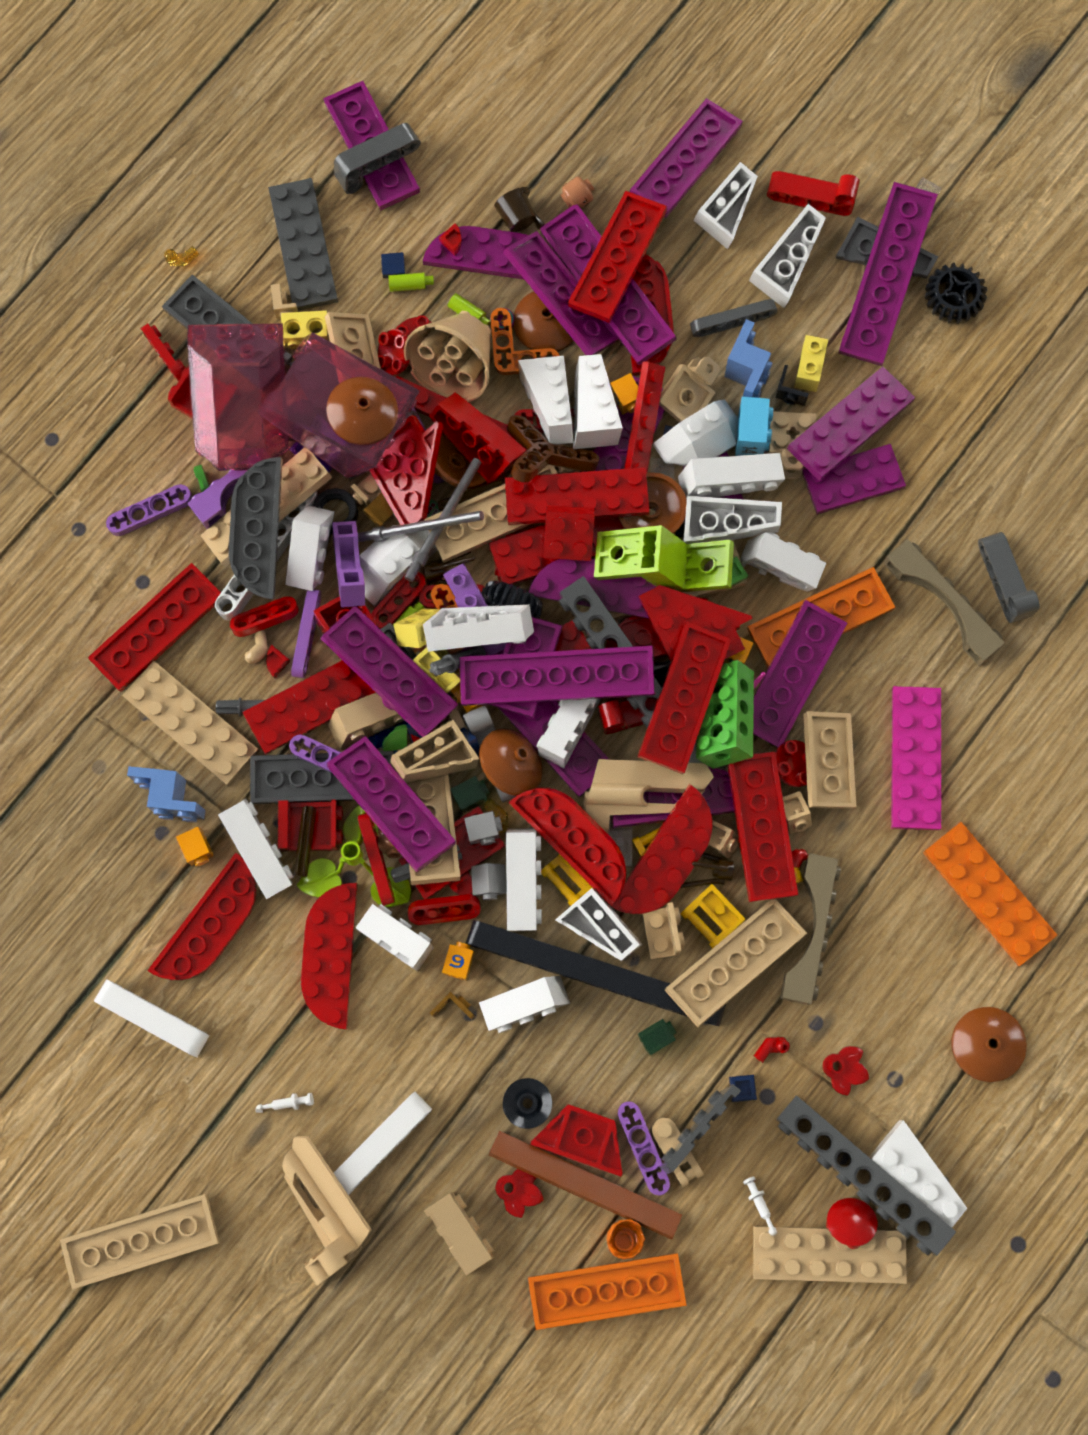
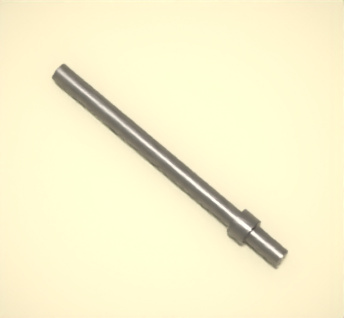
(381, 533)
(420, 558)

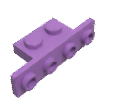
(468, 595)

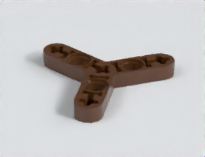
(542, 453)

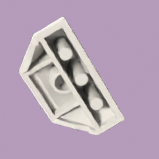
(700, 435)
(388, 562)

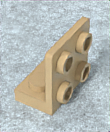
(663, 933)

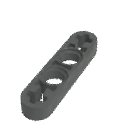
(733, 318)

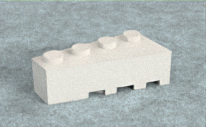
(785, 261)
(594, 408)
(729, 519)
(477, 626)
(256, 848)
(522, 879)
(914, 1169)

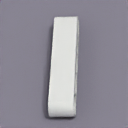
(151, 1018)
(382, 1142)

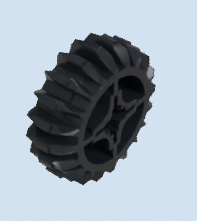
(953, 300)
(504, 594)

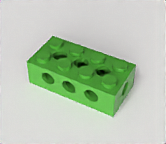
(728, 722)

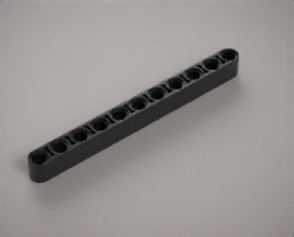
(576, 967)

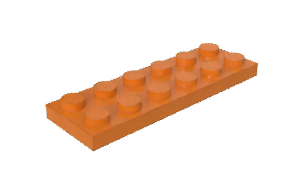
(852, 600)
(990, 894)
(606, 1291)

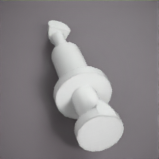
(294, 1101)
(760, 1203)

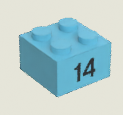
(753, 426)

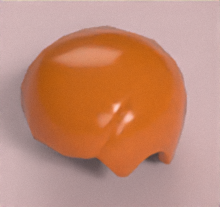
(625, 1239)

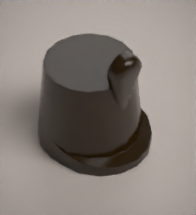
(517, 210)

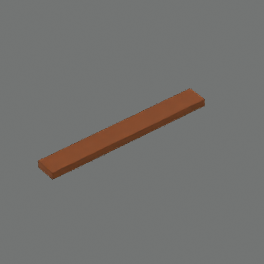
(585, 1185)

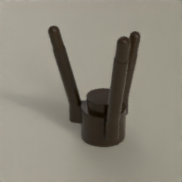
(435, 570)
(721, 869)

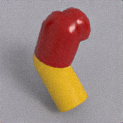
(798, 856)

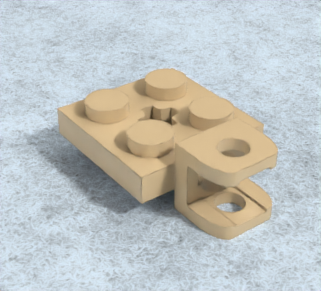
(693, 380)
(784, 423)

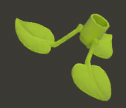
(323, 872)

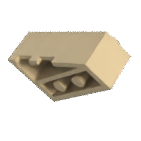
(361, 719)
(435, 755)
(460, 1232)

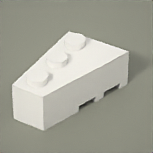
(726, 205)
(308, 547)
(783, 560)
(600, 924)
(395, 936)
(524, 1003)

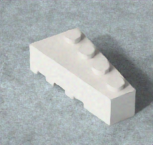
(548, 392)
(731, 475)
(566, 730)

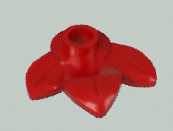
(849, 1069)
(523, 1192)

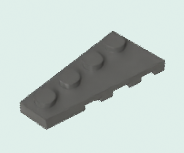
(860, 241)
(675, 1156)

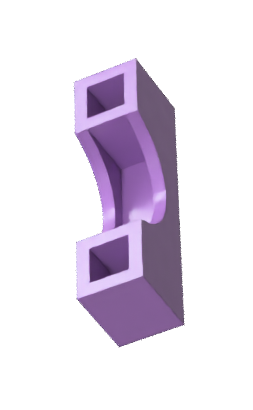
(212, 502)
(348, 564)

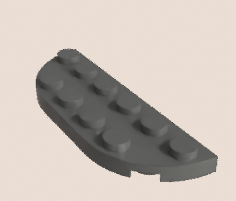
(256, 527)

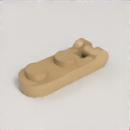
(666, 1135)

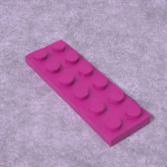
(916, 758)

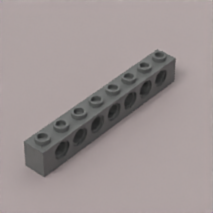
(582, 591)
(939, 1232)

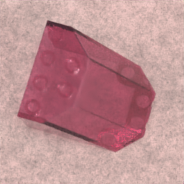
(229, 380)

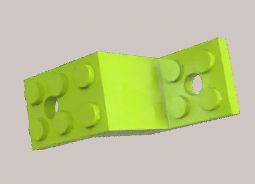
(663, 559)

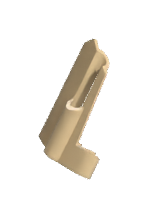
(621, 784)
(338, 1219)

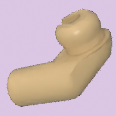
(259, 650)

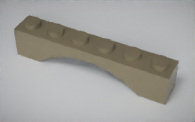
(977, 636)
(819, 880)

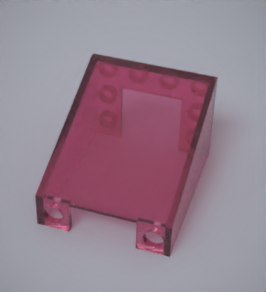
(302, 399)

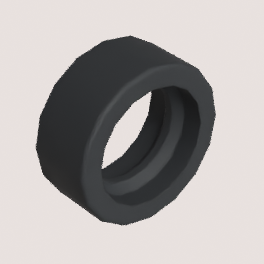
(336, 493)

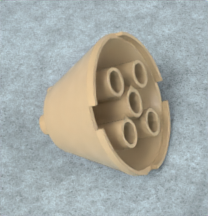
(451, 356)

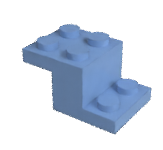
(748, 363)
(166, 794)

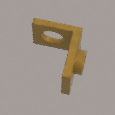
(378, 510)
(460, 1002)

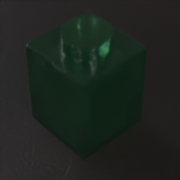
(470, 794)
(657, 1036)

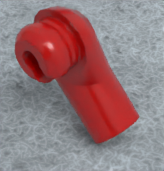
(771, 1045)

